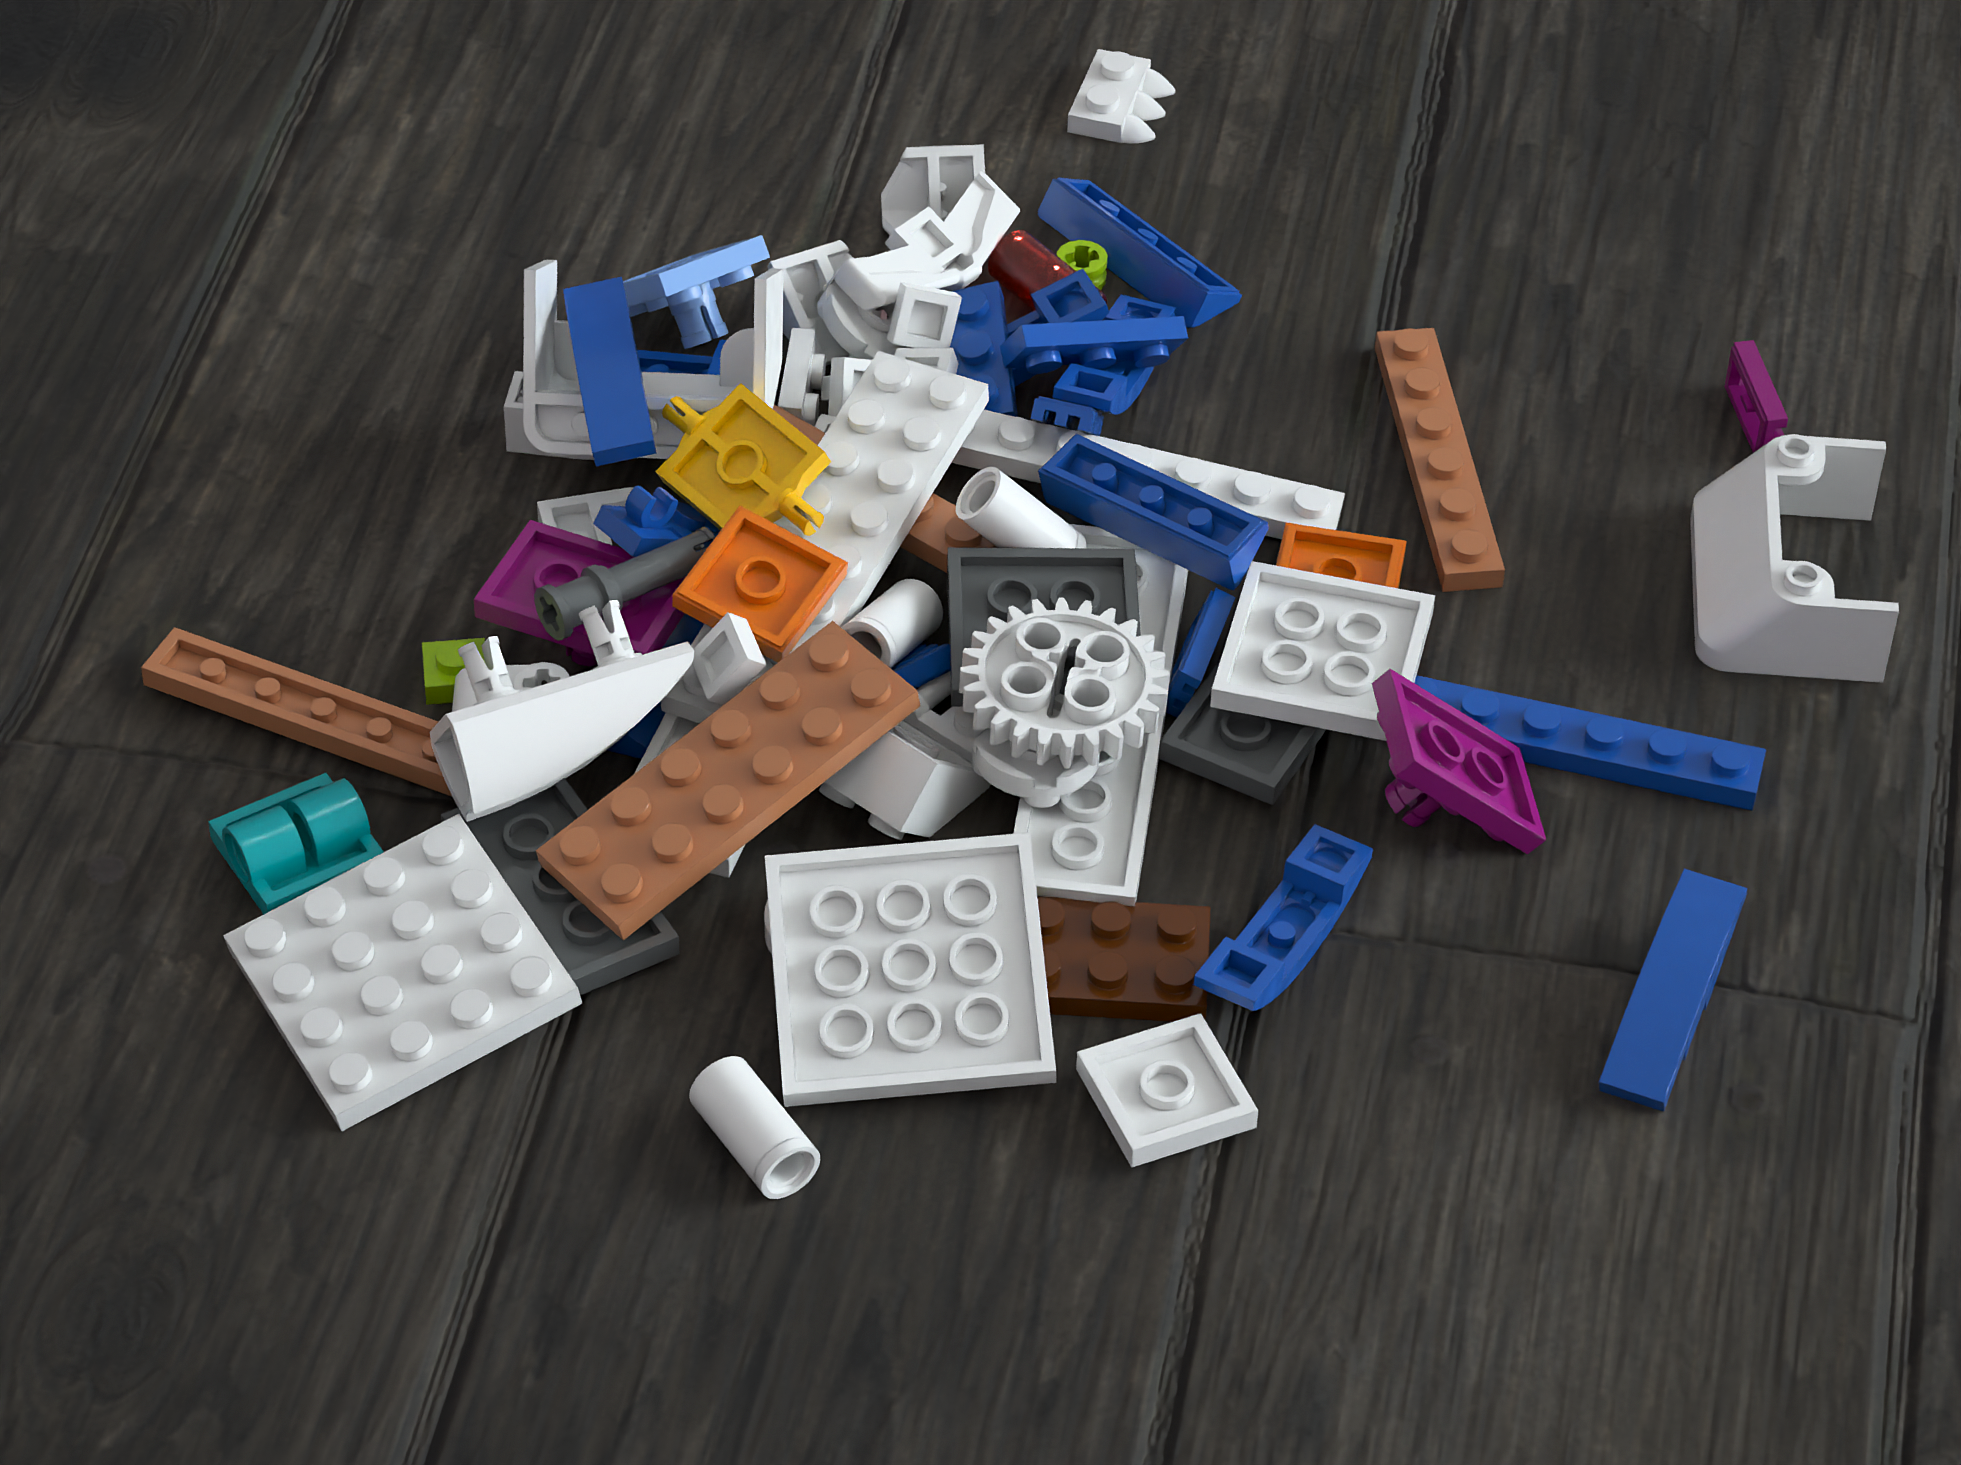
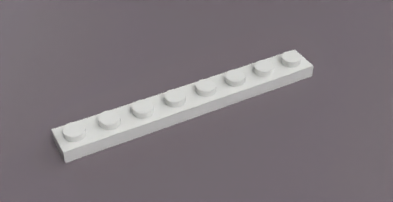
(1024, 446)

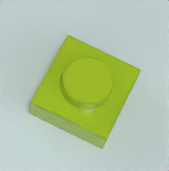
(441, 667)

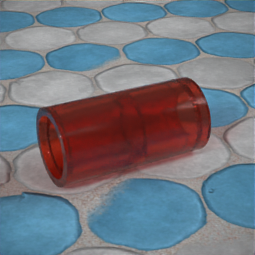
(1026, 266)

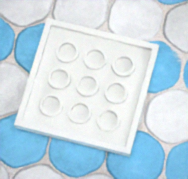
(909, 969)
(402, 971)

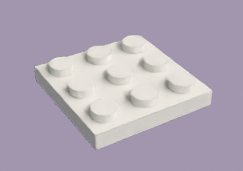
(1315, 644)

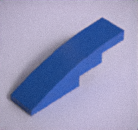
(609, 371)
(1672, 989)

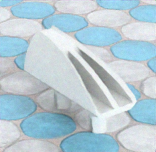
(535, 737)

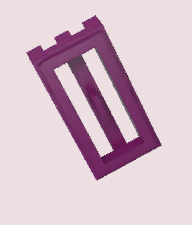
(1754, 395)

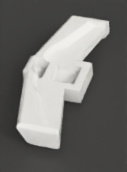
(933, 251)

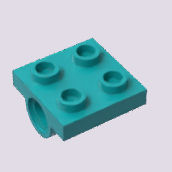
(295, 839)

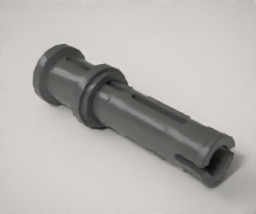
(560, 606)

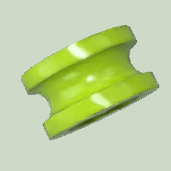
(1088, 256)

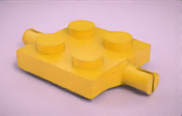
(742, 458)

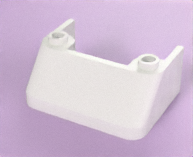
(551, 388)
(1776, 612)

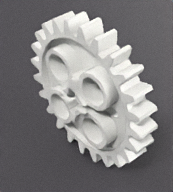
(1108, 695)

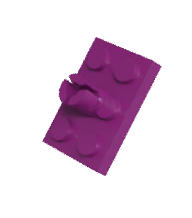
(556, 557)
(1453, 765)

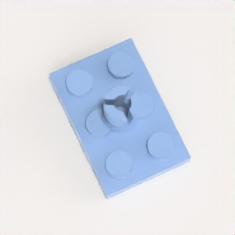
(689, 287)

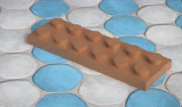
(727, 779)

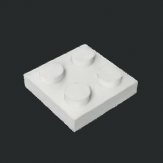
(1166, 1090)

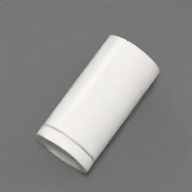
(1011, 515)
(897, 620)
(754, 1127)

